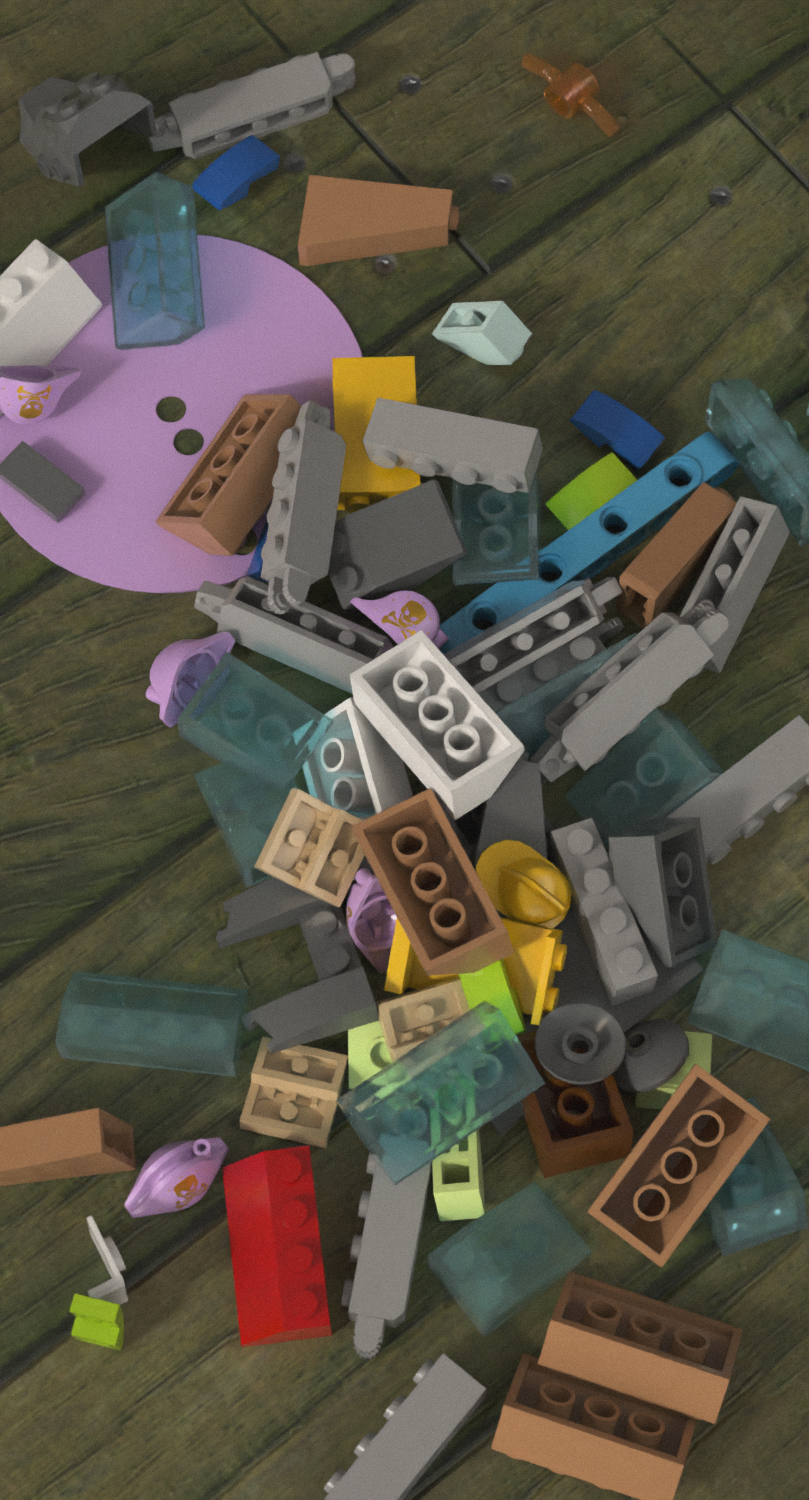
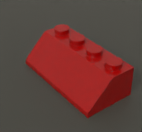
(276, 1247)

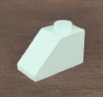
(483, 331)

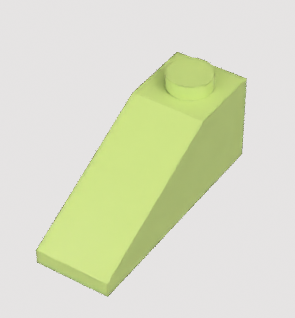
(459, 1180)

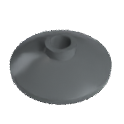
(580, 1027)
(652, 1055)

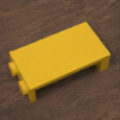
(355, 390)
(529, 968)

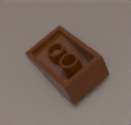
(574, 1122)

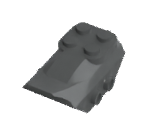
(69, 116)

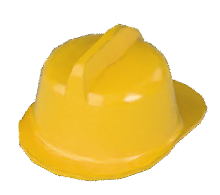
(524, 884)

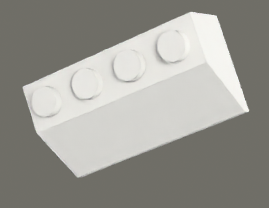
(41, 307)
(436, 723)
(356, 768)

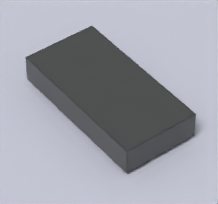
(40, 481)

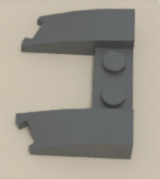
(319, 1010)

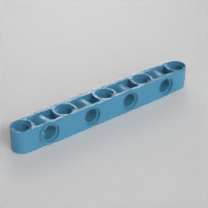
(591, 548)

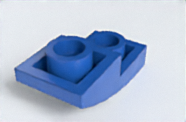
(231, 174)
(612, 423)

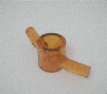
(571, 91)

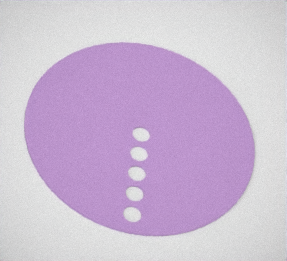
(261, 336)

